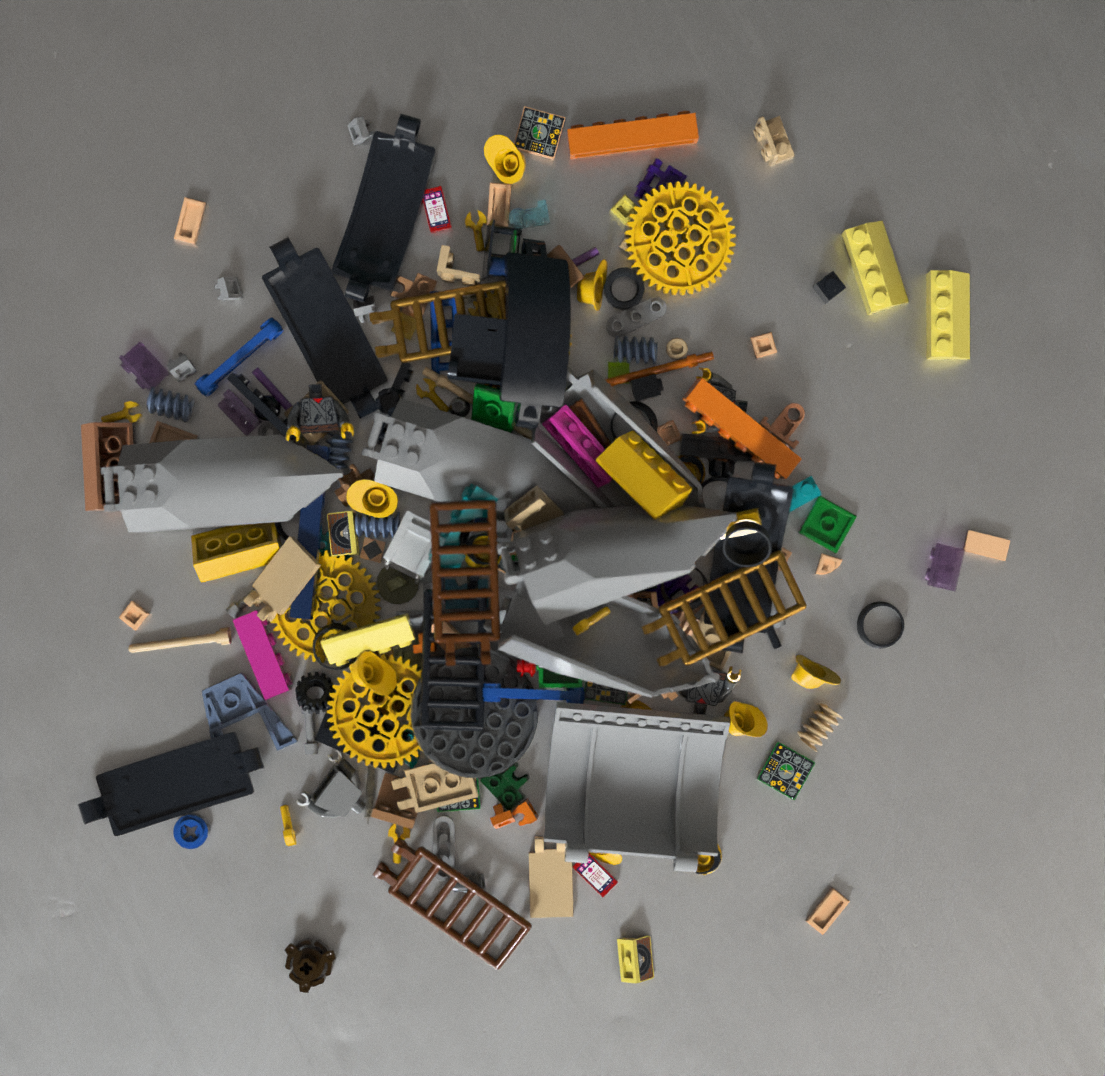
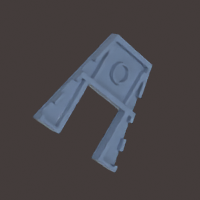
(238, 699)

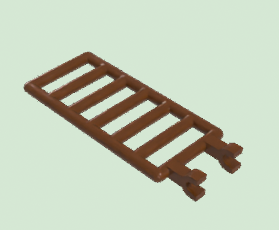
(438, 572)
(384, 873)

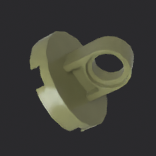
(396, 586)

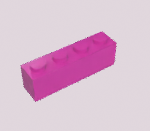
(262, 655)

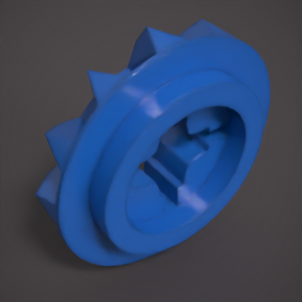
(180, 831)

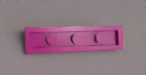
(578, 443)

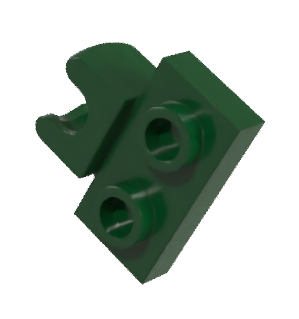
(506, 786)

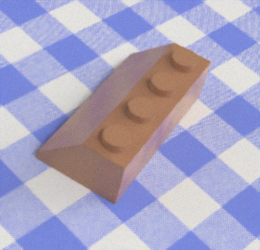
(102, 448)

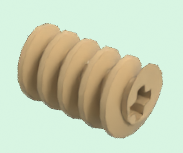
(819, 726)

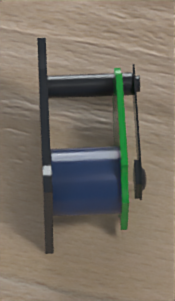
(495, 263)

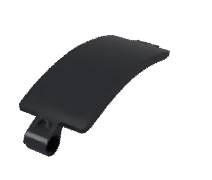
(385, 210)
(324, 326)
(535, 332)
(773, 507)
(173, 784)

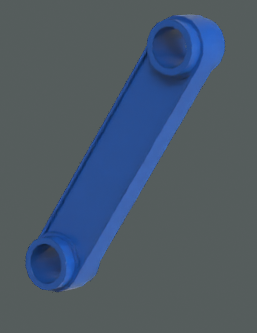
(208, 383)
(494, 693)

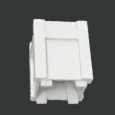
(410, 547)

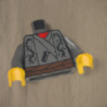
(723, 387)
(317, 415)
(712, 692)

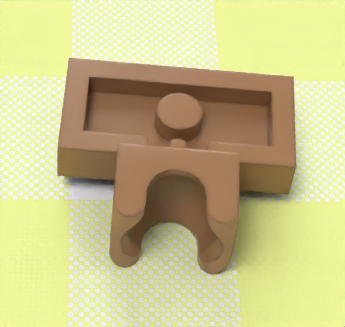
(420, 286)
(349, 479)

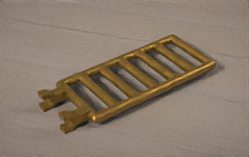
(436, 297)
(744, 632)

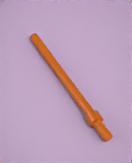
(690, 361)

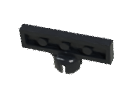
(389, 397)
(265, 406)
(718, 451)

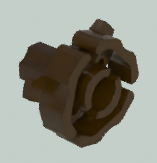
(305, 976)

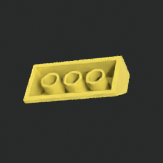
(874, 267)
(947, 315)
(370, 637)

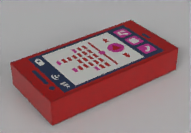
(436, 210)
(596, 875)

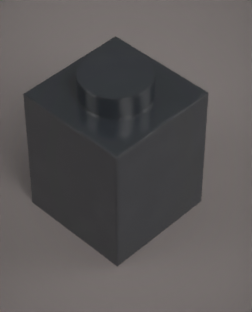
(829, 287)
(646, 388)

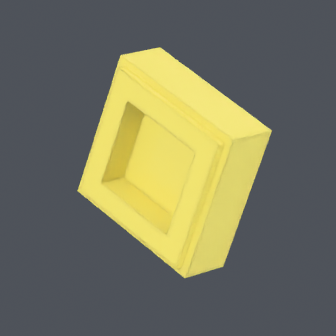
(623, 209)

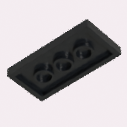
(326, 736)

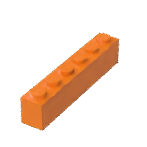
(632, 135)
(740, 427)

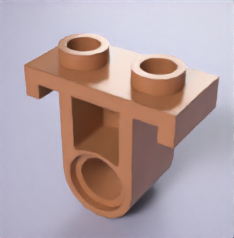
(783, 426)

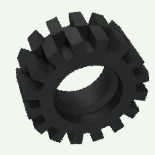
(314, 681)

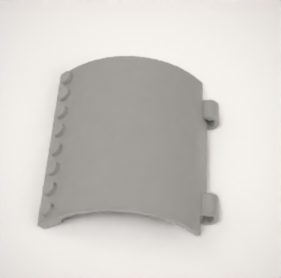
(634, 783)

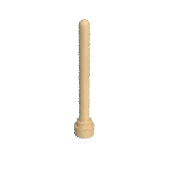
(222, 636)

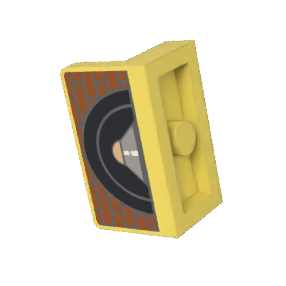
(343, 534)
(635, 959)

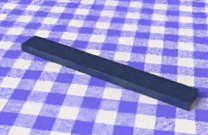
(310, 538)

